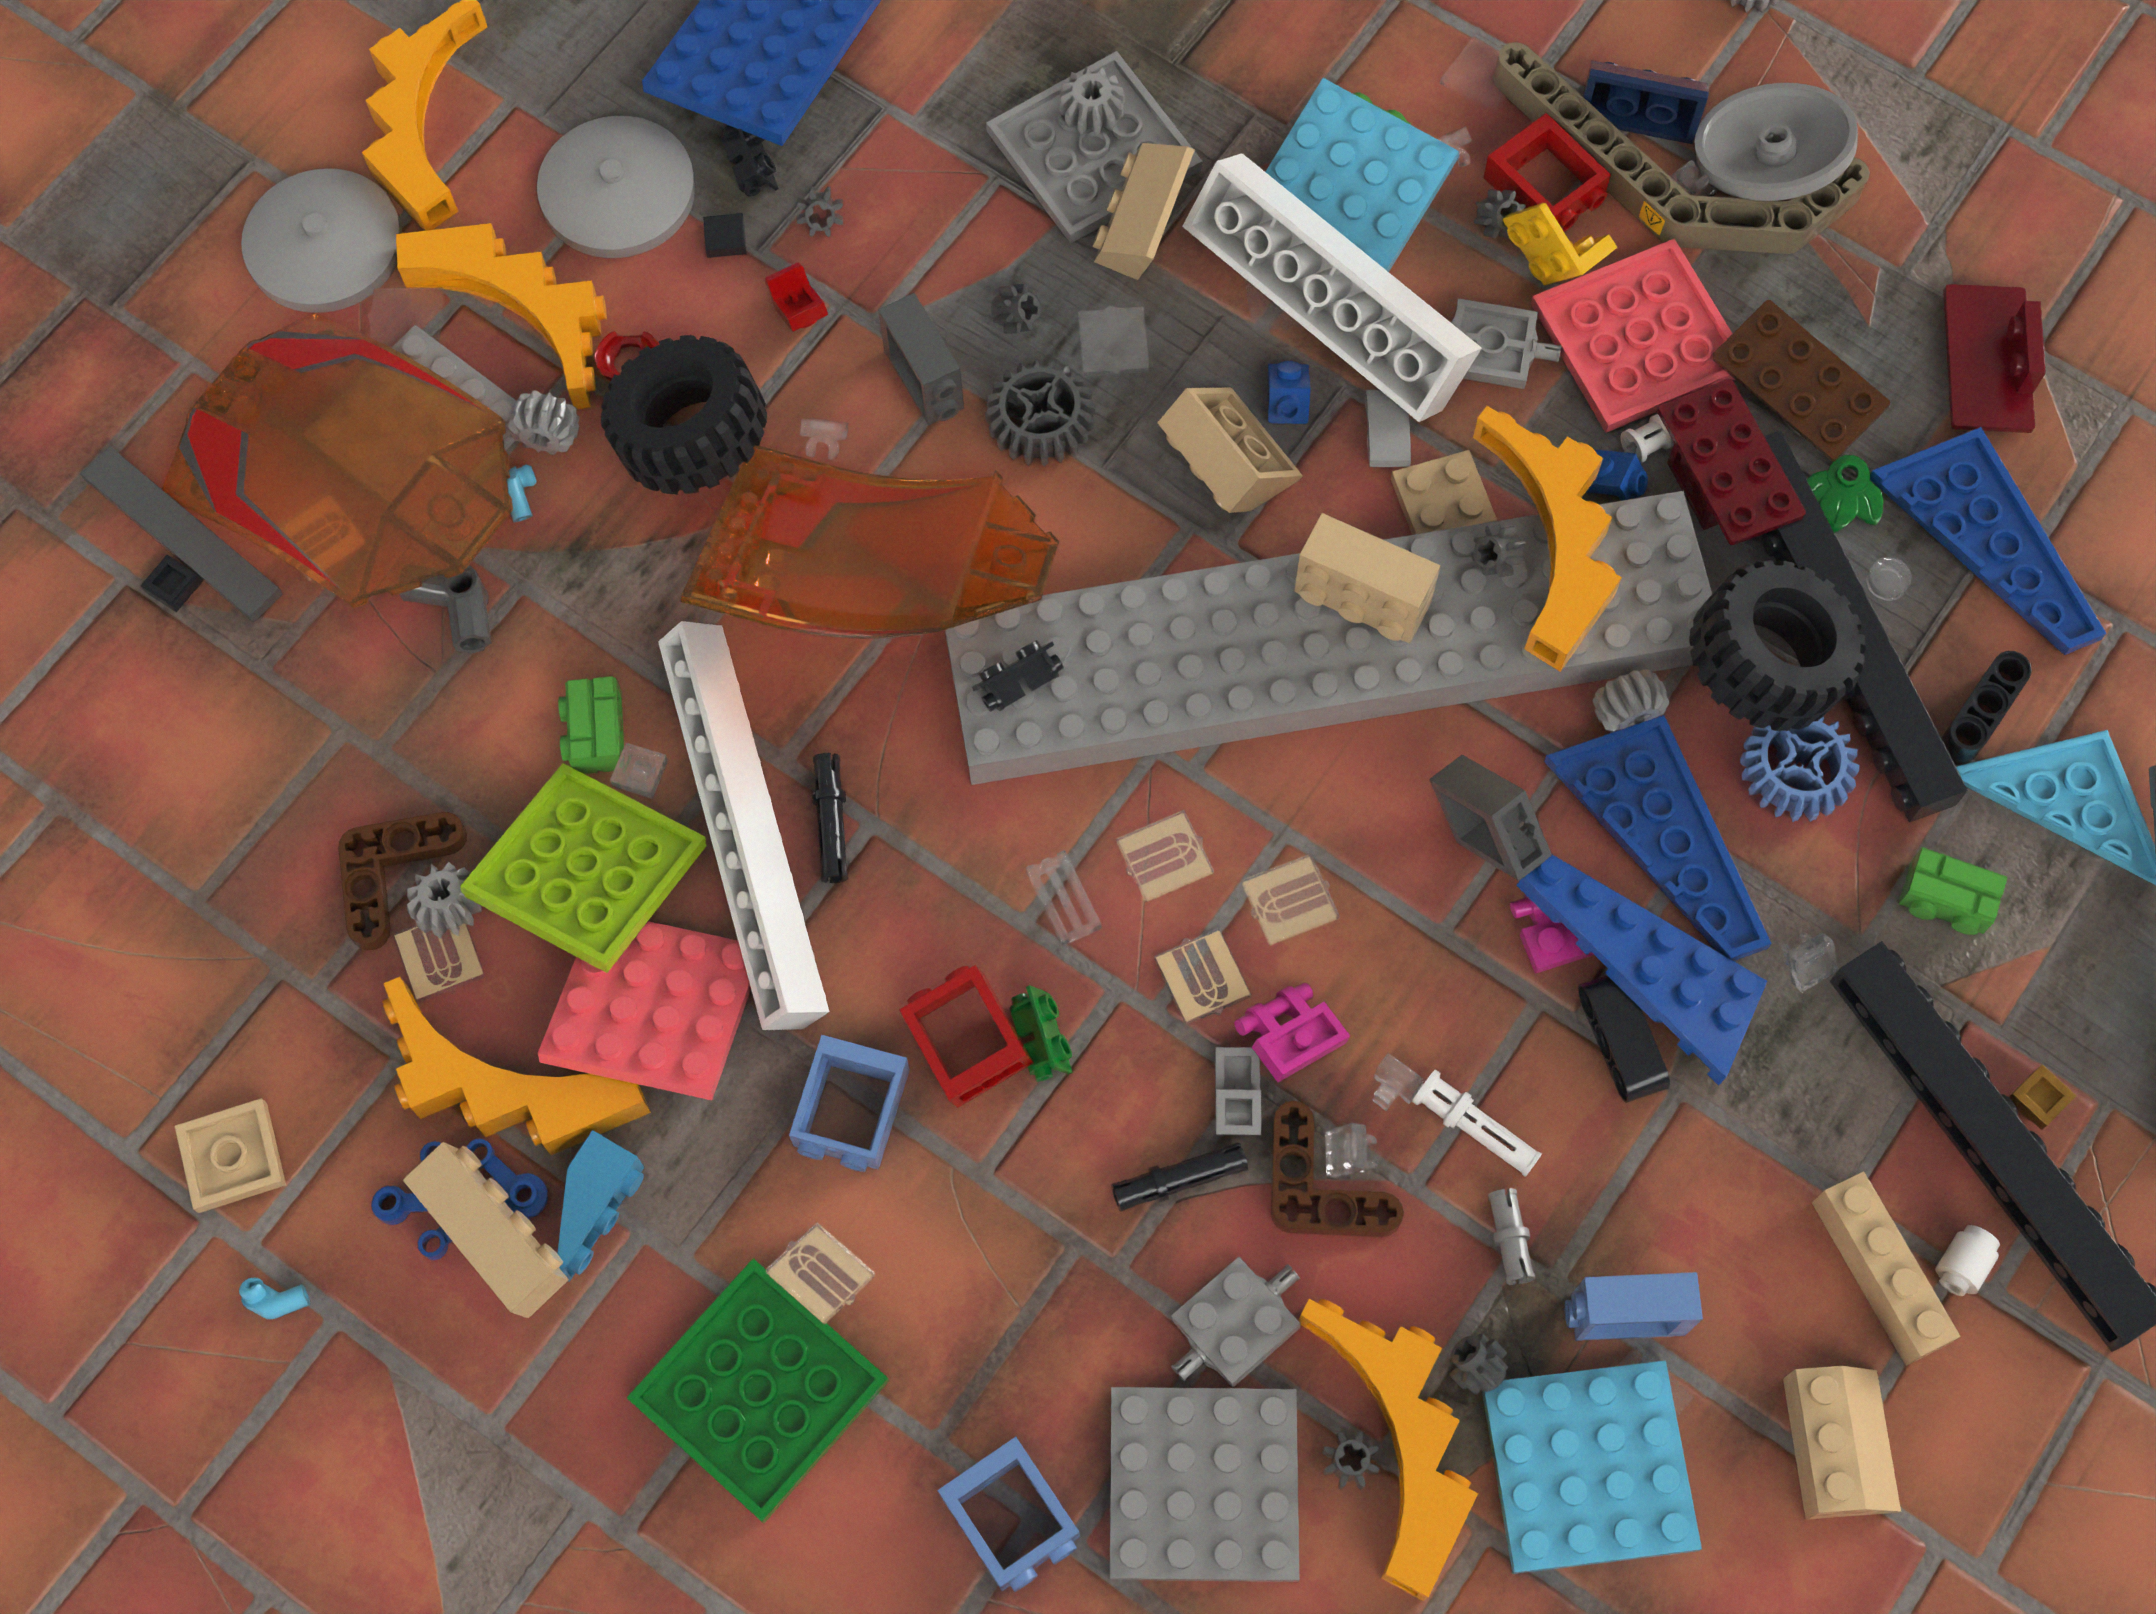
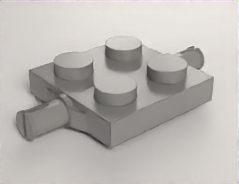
(1506, 342)
(1235, 1322)

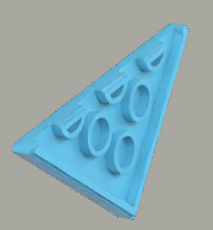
(2074, 792)

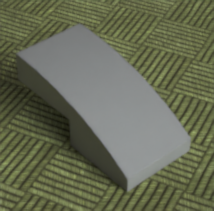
(1387, 431)
(1237, 1091)

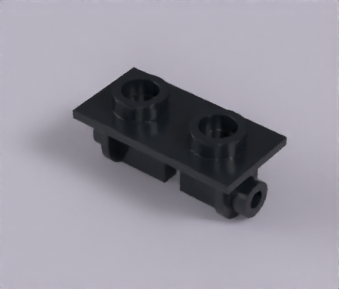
(756, 167)
(1003, 683)

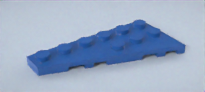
(1981, 517)
(1656, 813)
(1657, 965)

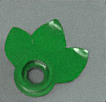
(1845, 499)

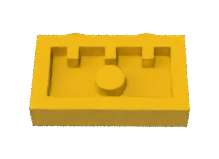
(1548, 248)

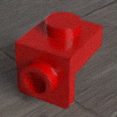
(795, 297)

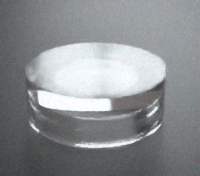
(1889, 578)

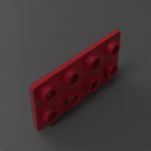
(1993, 357)
(1727, 464)

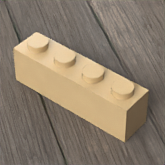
(486, 1229)
(1885, 1268)

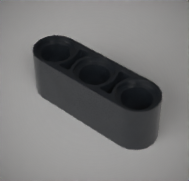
(1997, 695)
(1623, 1039)

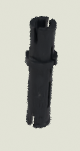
(829, 803)
(1171, 1179)

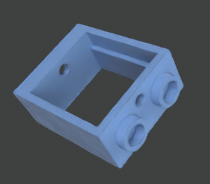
(857, 1060)
(1634, 1306)
(981, 1476)

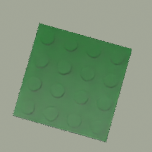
(758, 1390)

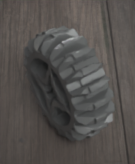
(1043, 433)

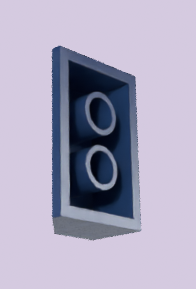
(1647, 101)

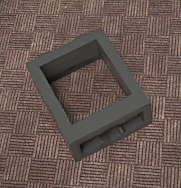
(921, 359)
(1487, 816)

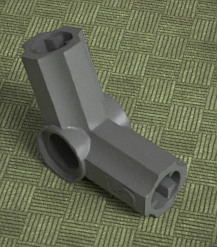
(466, 610)

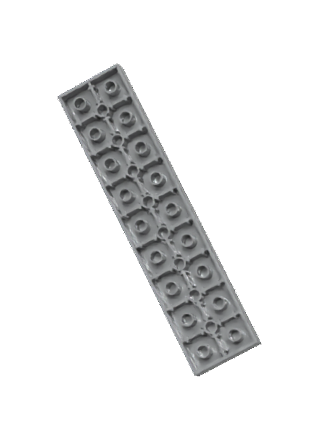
(1248, 658)

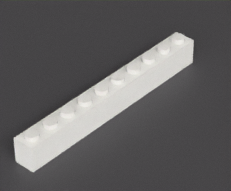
(743, 828)

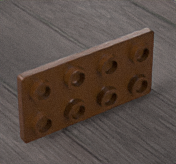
(1801, 380)

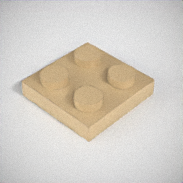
(1442, 494)
(230, 1155)

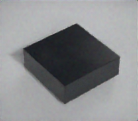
(724, 235)
(171, 583)

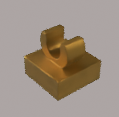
(2041, 1097)

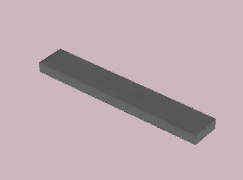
(181, 534)

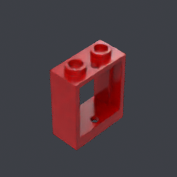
(1530, 142)
(988, 1071)

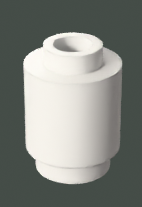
(1968, 1261)

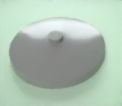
(1776, 141)
(616, 186)
(321, 240)

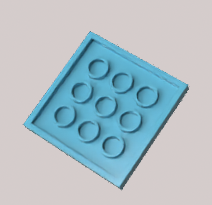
(1362, 170)
(1590, 1467)

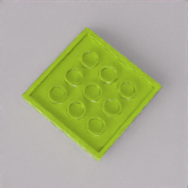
(584, 867)

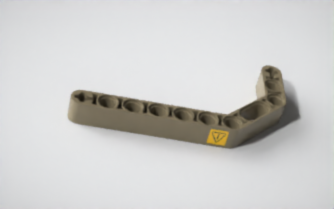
(1524, 75)

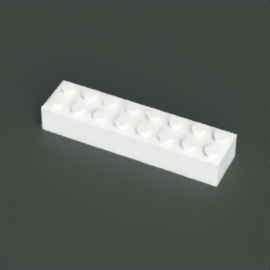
(1331, 287)

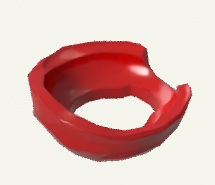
(611, 346)

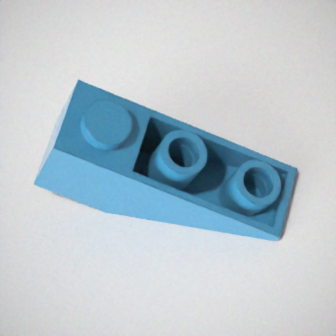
(593, 1191)

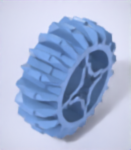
(1812, 792)

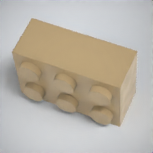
(1365, 578)

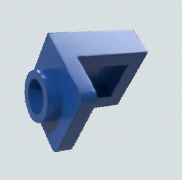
(1288, 393)
(1620, 475)

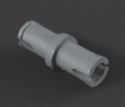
(1511, 1236)

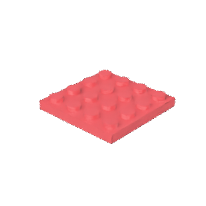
(1636, 333)
(656, 1015)

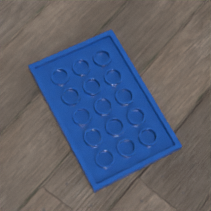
(756, 60)

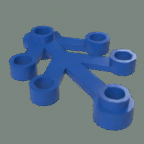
(494, 1166)

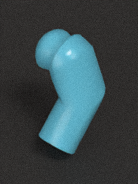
(518, 480)
(269, 1302)

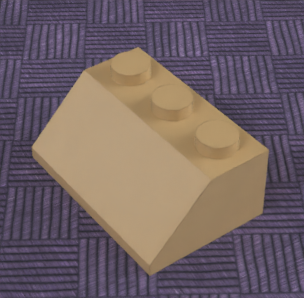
(1141, 207)
(1228, 448)
(1841, 1442)

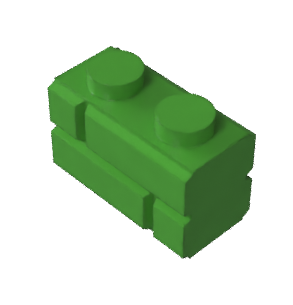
(593, 724)
(1952, 892)

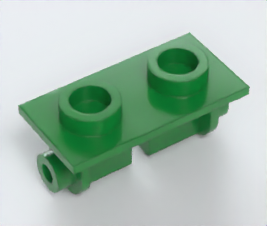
(1038, 1016)

